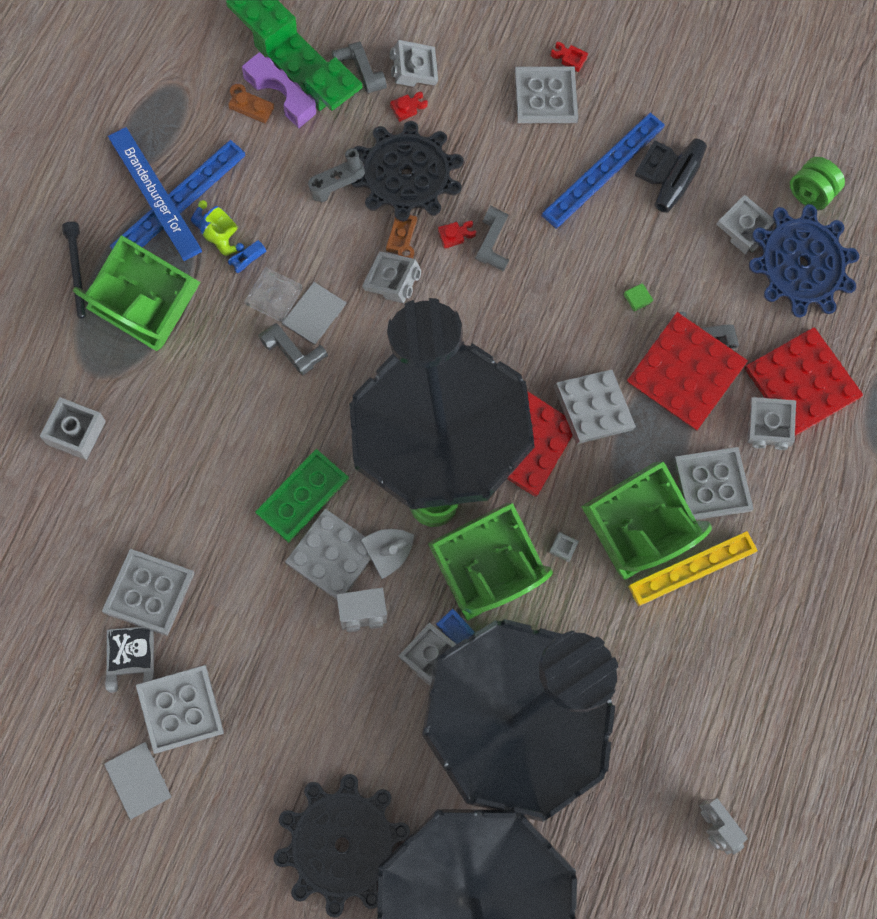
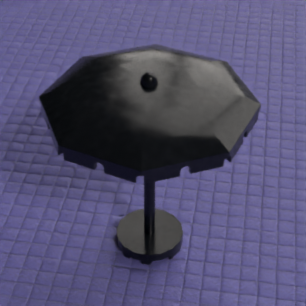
(439, 414)
(522, 717)
(476, 869)

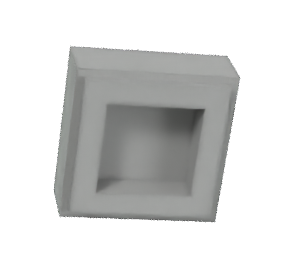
(563, 546)

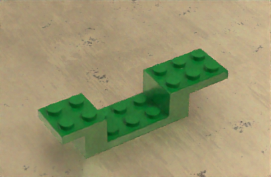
(278, 39)

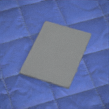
(314, 313)
(137, 780)

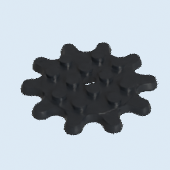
(413, 152)
(314, 838)

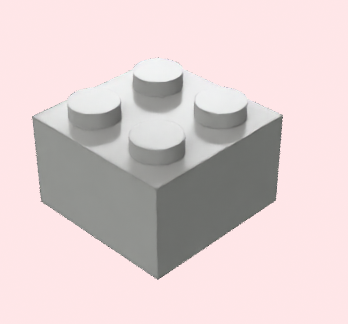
(72, 428)
(362, 609)

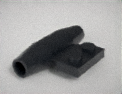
(672, 171)

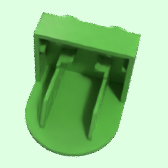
(139, 293)
(644, 521)
(489, 561)

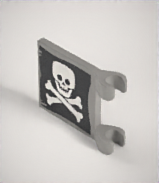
(129, 653)

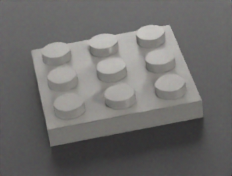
(546, 95)
(594, 406)
(713, 483)
(330, 555)
(148, 592)
(180, 709)

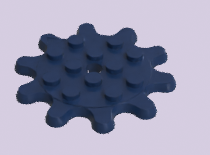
(824, 258)

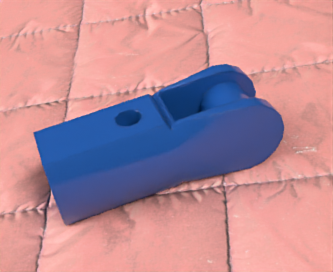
(250, 254)

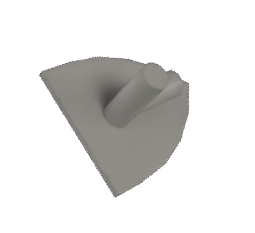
(388, 549)

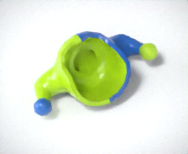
(216, 228)

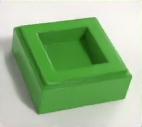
(638, 297)

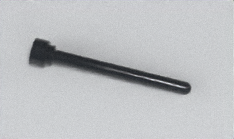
(71, 231)

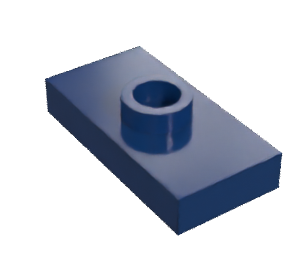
(455, 627)

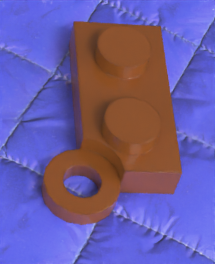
(250, 104)
(401, 237)

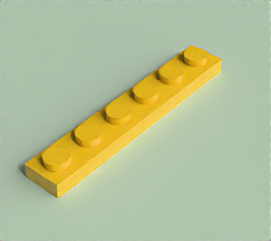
(692, 568)

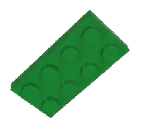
(302, 495)

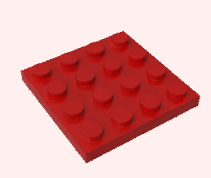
(687, 371)
(806, 373)
(550, 440)

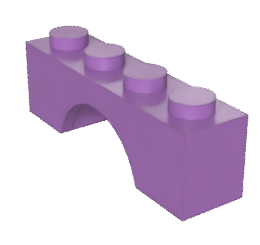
(263, 74)

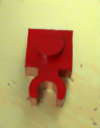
(570, 57)
(407, 107)
(454, 235)

